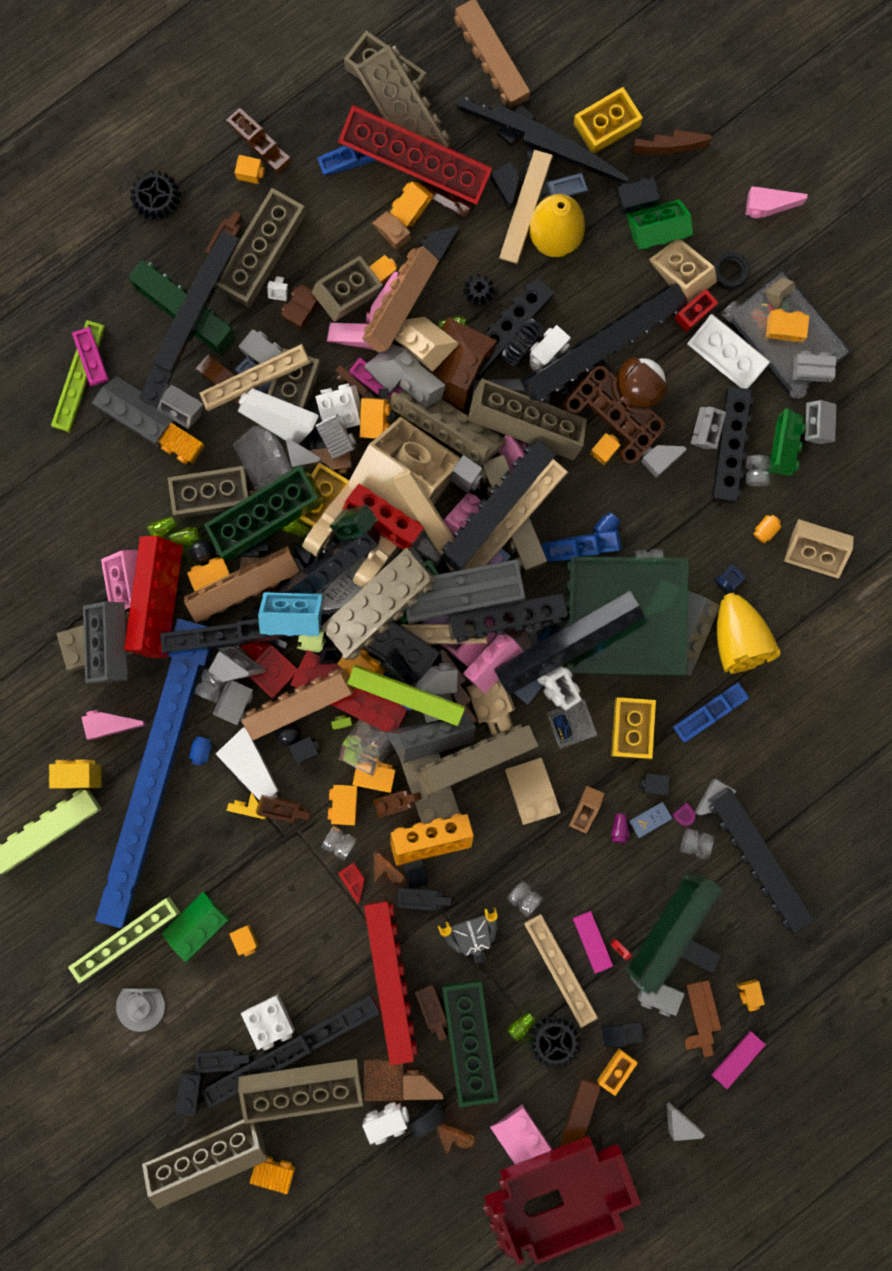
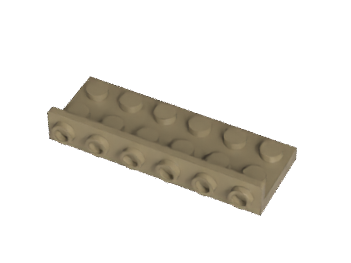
(399, 95)
(450, 427)
(378, 604)

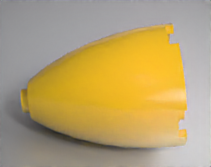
(557, 225)
(743, 636)

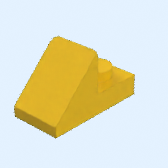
(239, 807)

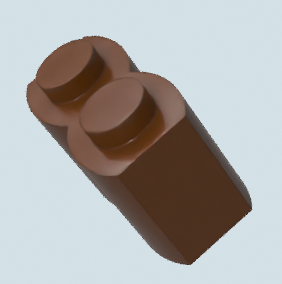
(300, 307)

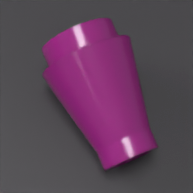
(620, 829)

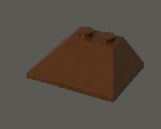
(463, 363)

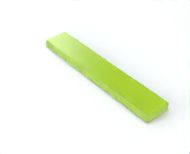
(74, 386)
(406, 695)

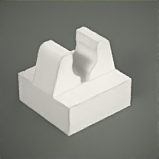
(277, 289)

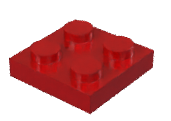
(278, 671)

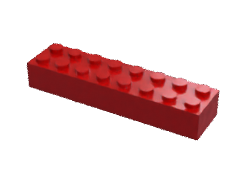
(414, 154)
(389, 982)

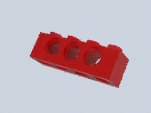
(388, 526)

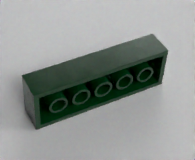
(169, 298)
(264, 513)
(470, 1043)

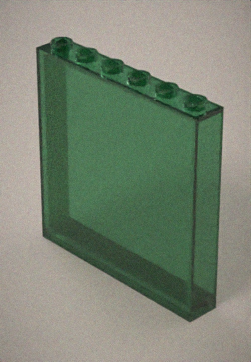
(651, 645)
(673, 932)

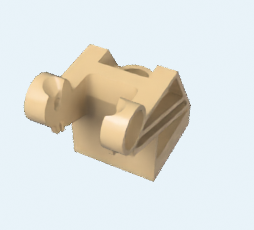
(390, 454)

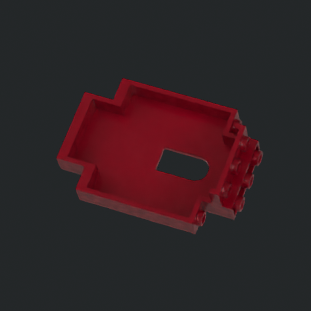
(593, 1194)

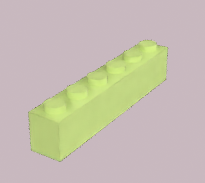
(47, 829)
(124, 940)

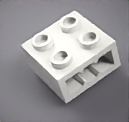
(553, 344)
(342, 402)
(560, 687)
(268, 1022)
(388, 1122)

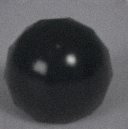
(201, 551)
(288, 734)

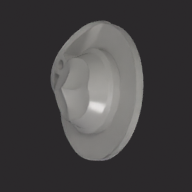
(140, 1008)

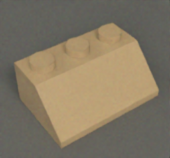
(425, 341)
(819, 549)

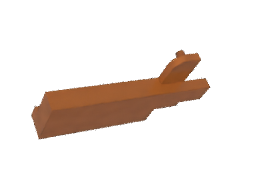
(704, 1016)

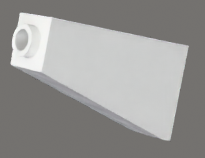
(277, 415)
(247, 764)

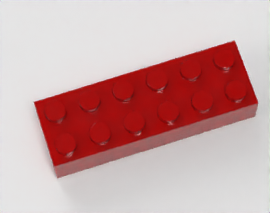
(153, 595)
(361, 704)

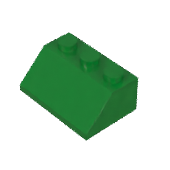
(660, 224)
(787, 443)
(195, 926)

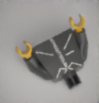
(472, 935)

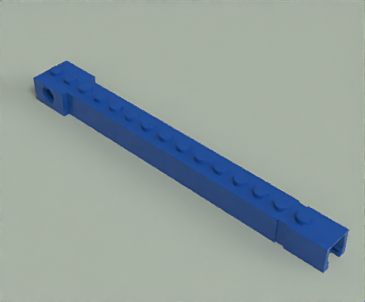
(151, 782)

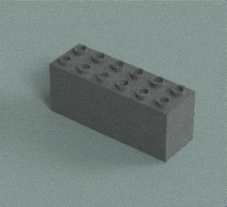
(469, 591)

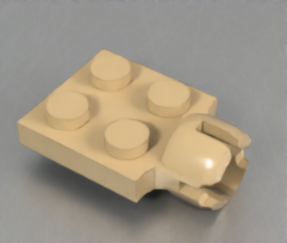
(493, 707)

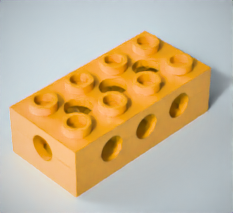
(431, 839)

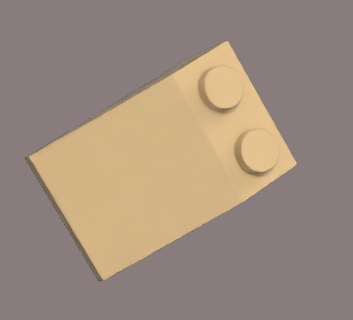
(686, 267)
(532, 791)

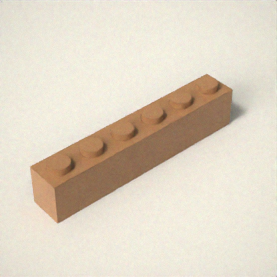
(492, 54)
(400, 299)
(241, 584)
(297, 704)

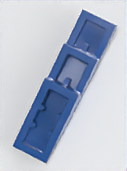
(342, 159)
(581, 545)
(711, 712)

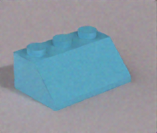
(290, 614)

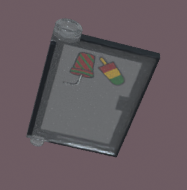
(750, 323)

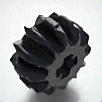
(486, 290)

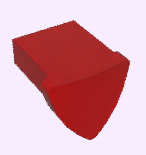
(255, 649)

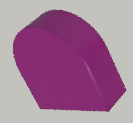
(684, 815)

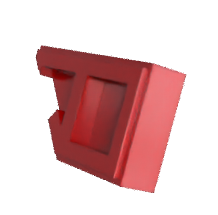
(353, 880)
(620, 949)

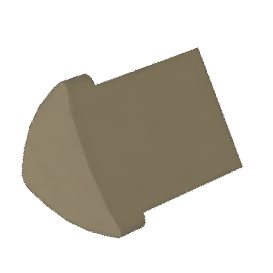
(778, 291)

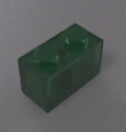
(353, 522)

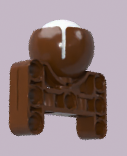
(633, 390)

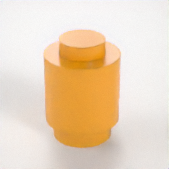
(767, 528)

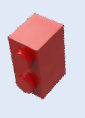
(696, 310)

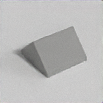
(301, 456)
(680, 1126)

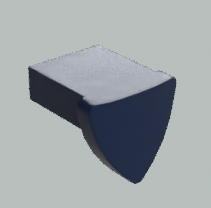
(729, 579)

